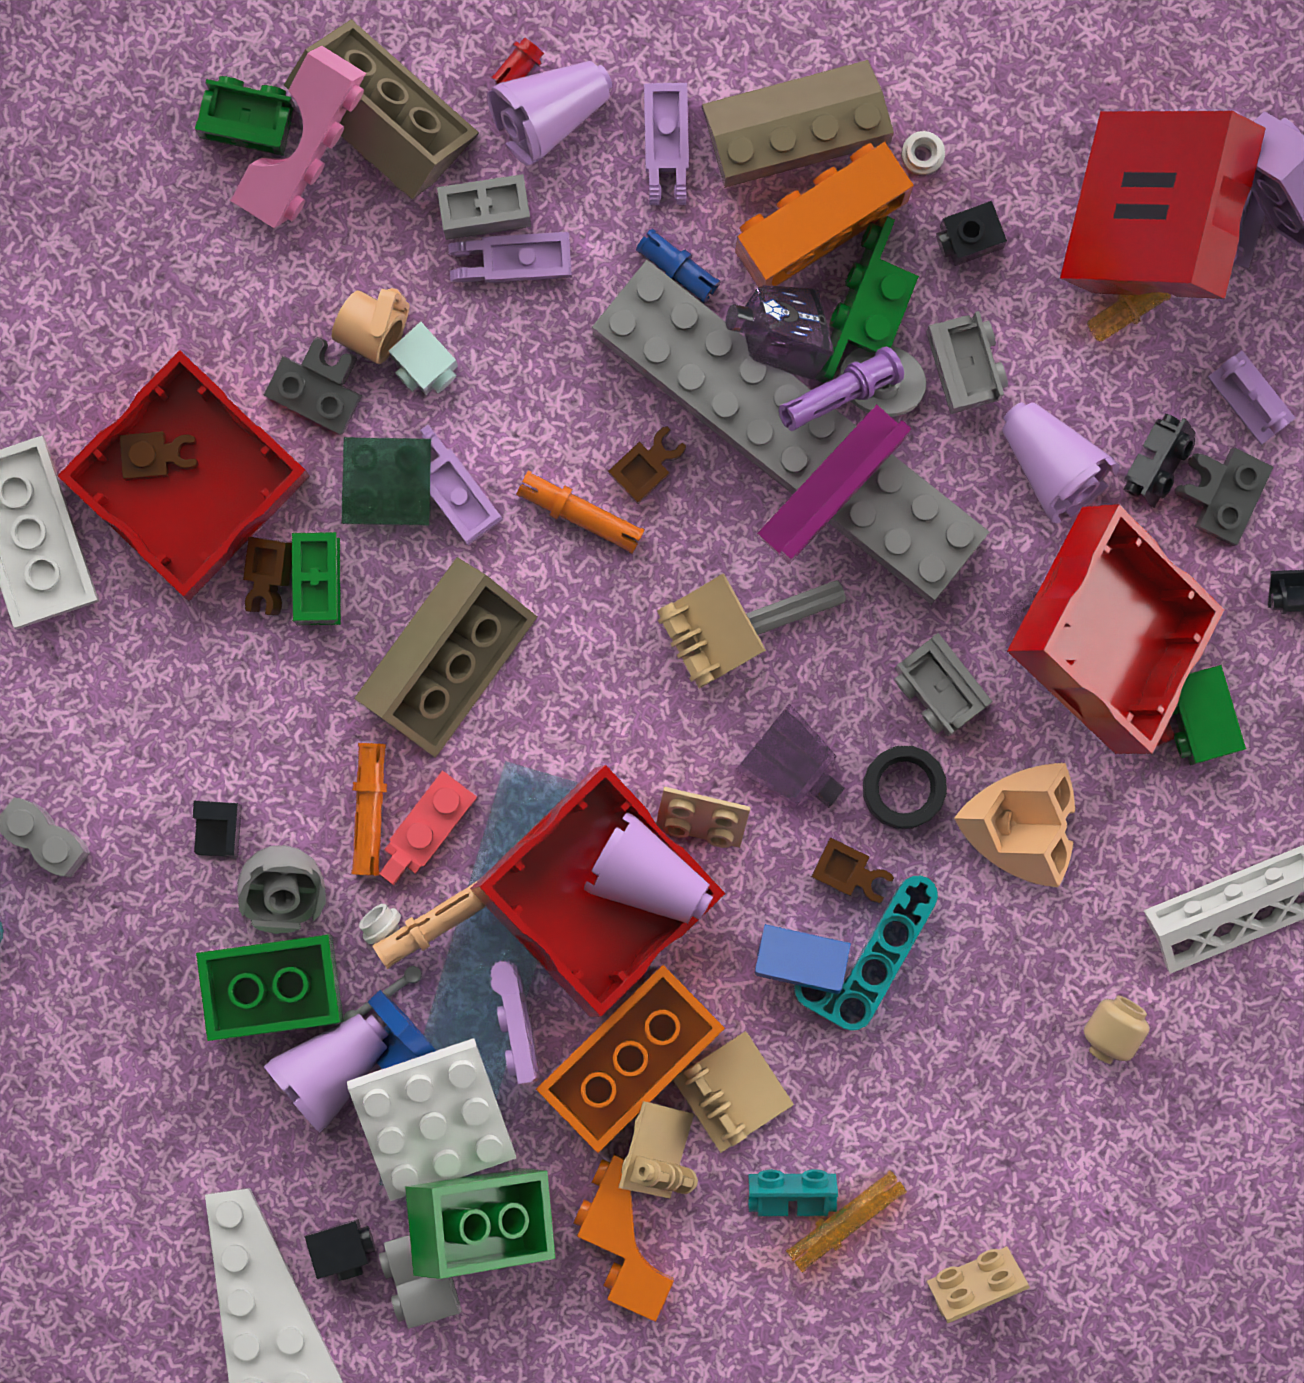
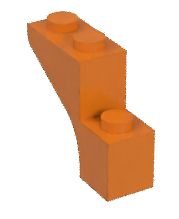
(610, 1225)

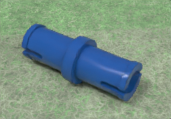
(678, 265)

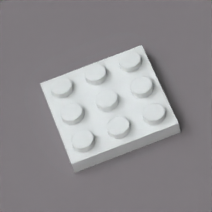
(431, 1118)

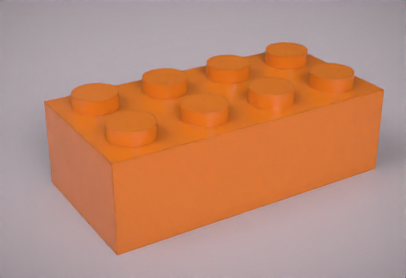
(824, 216)
(630, 1058)

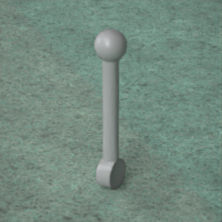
(411, 975)

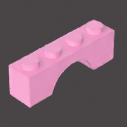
(323, 92)

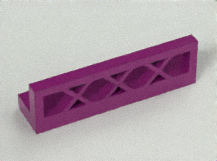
(833, 483)

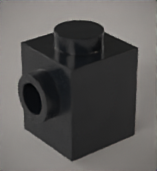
(971, 234)
(340, 1250)

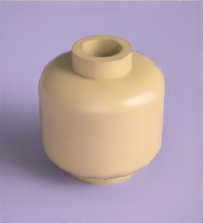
(1116, 1029)

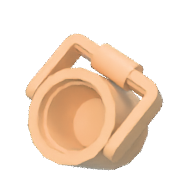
(371, 324)

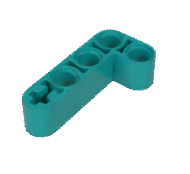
(880, 950)

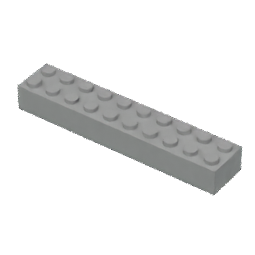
(712, 376)

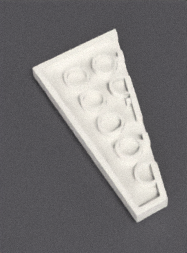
(262, 1313)

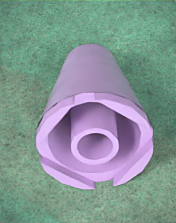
(547, 106)
(1056, 460)
(648, 875)
(319, 1068)

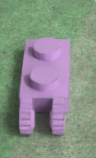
(666, 137)
(515, 258)
(458, 493)
(515, 1020)

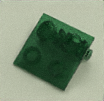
(386, 481)

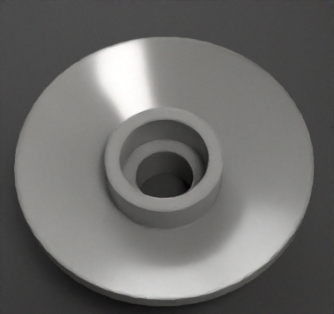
(893, 398)

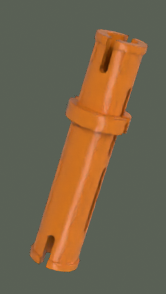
(579, 511)
(368, 813)

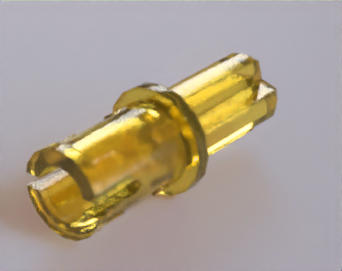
(1123, 312)

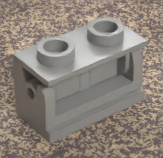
(484, 207)
(966, 362)
(941, 686)

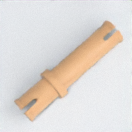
(429, 926)

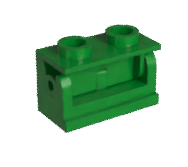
(245, 115)
(316, 578)
(1206, 718)

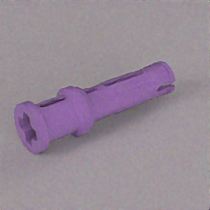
(857, 382)

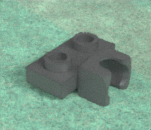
(316, 387)
(1226, 492)

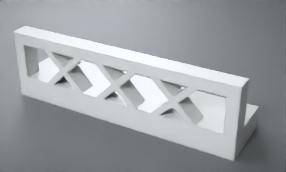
(1231, 900)

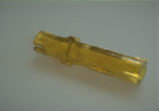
(845, 1221)

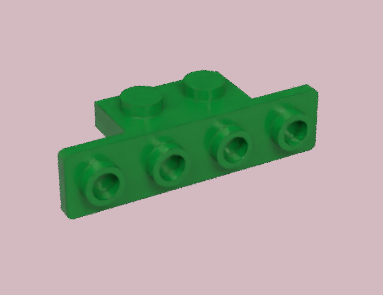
(874, 301)

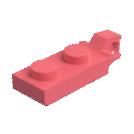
(427, 826)

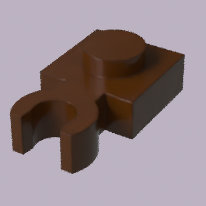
(149, 455)
(642, 469)
(268, 566)
(845, 868)

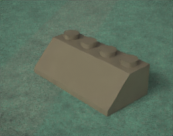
(398, 118)
(797, 123)
(446, 656)

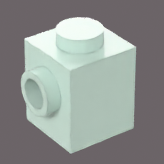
(423, 361)

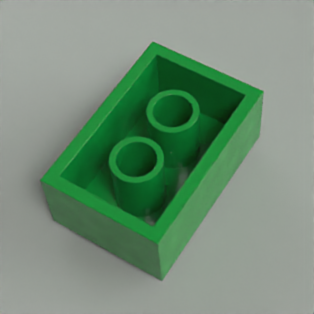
(269, 987)
(480, 1223)

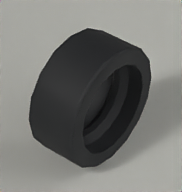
(937, 780)

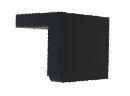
(217, 828)

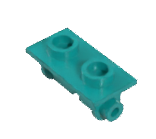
(772, 1190)

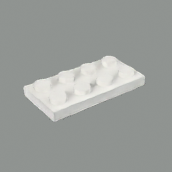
(39, 547)

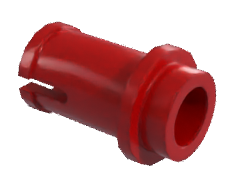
(519, 62)

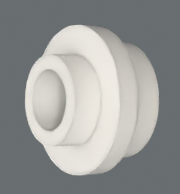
(927, 140)
(379, 923)

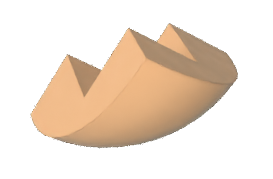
(1023, 823)

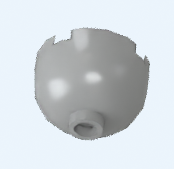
(280, 889)

